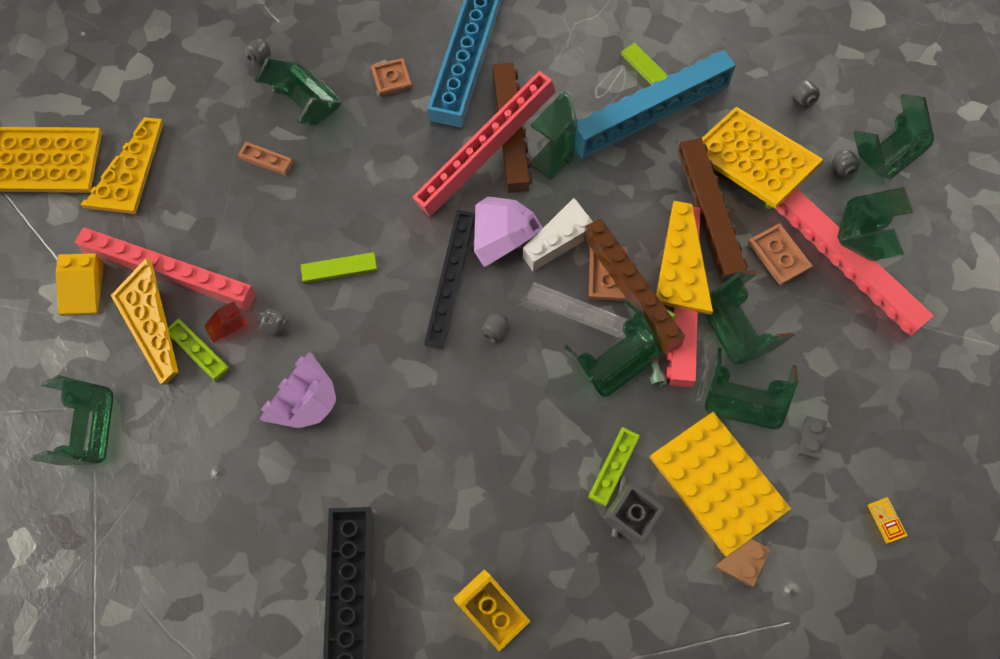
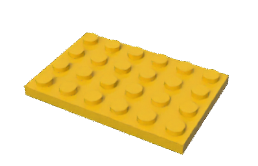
(759, 157)
(48, 159)
(719, 483)

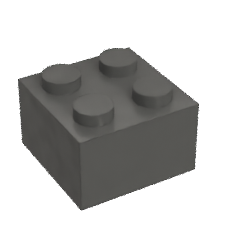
(633, 513)

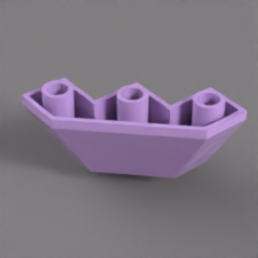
(502, 227)
(302, 397)

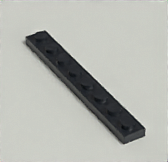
(449, 280)

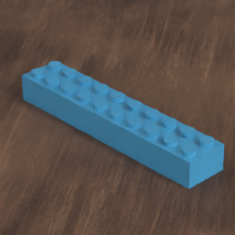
(463, 62)
(653, 103)

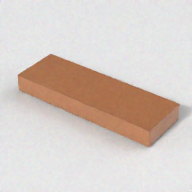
(265, 158)

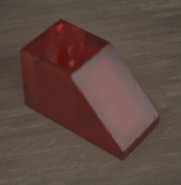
(225, 321)

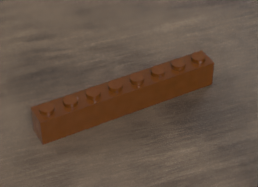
(515, 148)
(713, 213)
(633, 285)

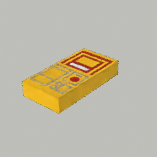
(887, 520)

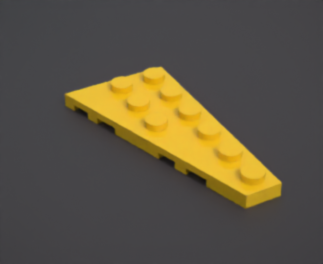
(127, 174)
(682, 270)
(144, 314)

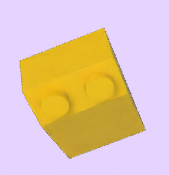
(78, 283)
(491, 610)

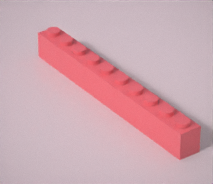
(484, 143)
(167, 268)
(866, 274)
(683, 359)

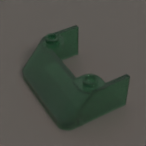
(301, 87)
(559, 125)
(906, 144)
(870, 212)
(733, 325)
(622, 360)
(748, 403)
(89, 425)

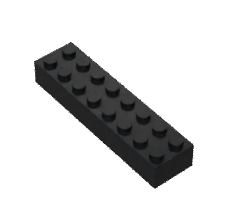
(349, 584)

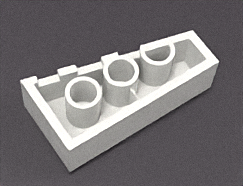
(558, 236)

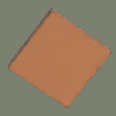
(391, 77)

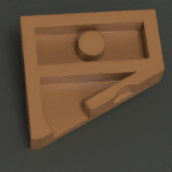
(745, 562)

